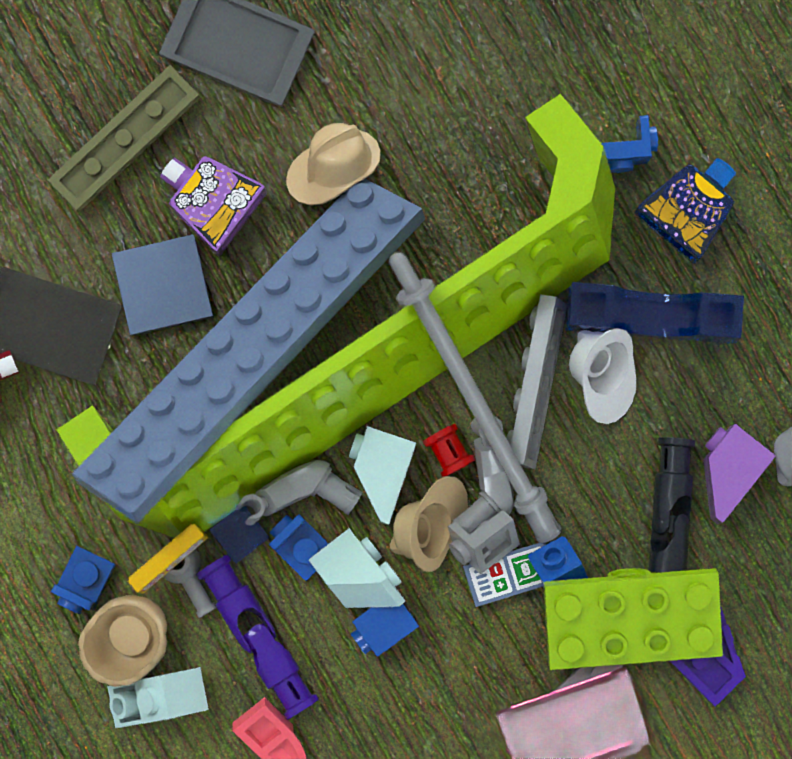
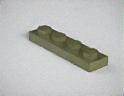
(124, 138)

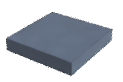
(162, 285)

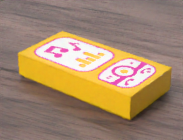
(167, 558)

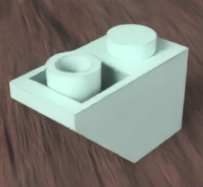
(353, 574)
(158, 698)

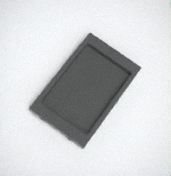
(238, 46)

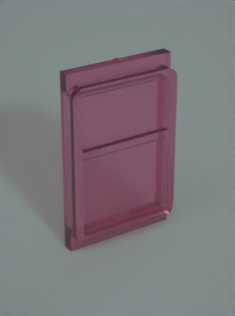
(578, 722)

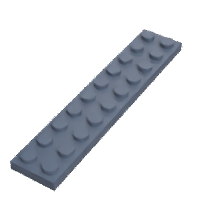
(247, 349)

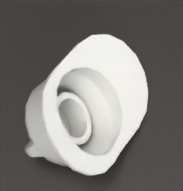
(605, 371)

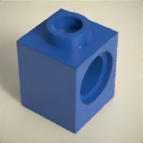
(382, 628)

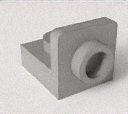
(485, 545)

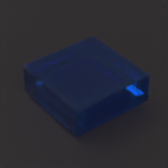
(237, 537)

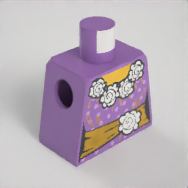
(212, 199)

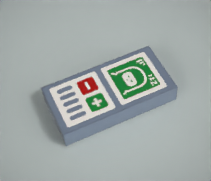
(505, 578)

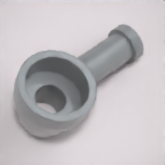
(191, 583)

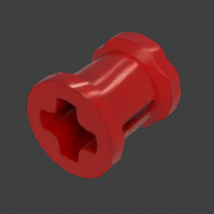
(449, 450)

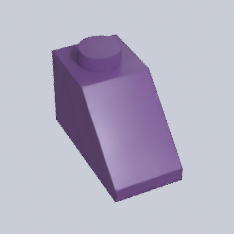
(732, 469)

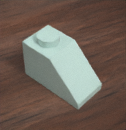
(381, 468)

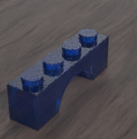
(645, 314)

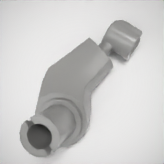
(299, 484)
(494, 484)

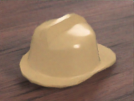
(332, 164)
(423, 525)

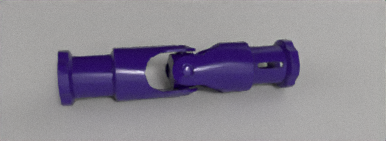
(272, 660)

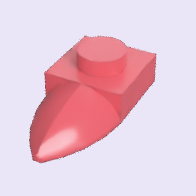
(268, 732)

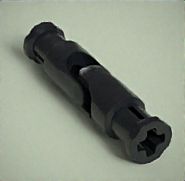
(671, 492)

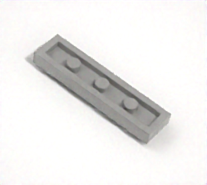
(539, 368)

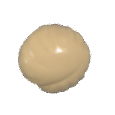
(123, 640)

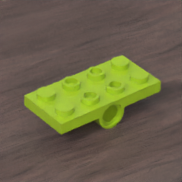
(633, 618)

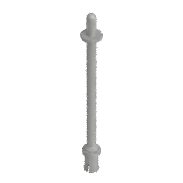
(529, 499)

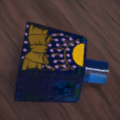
(690, 208)

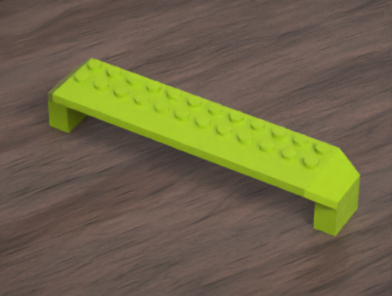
(399, 352)

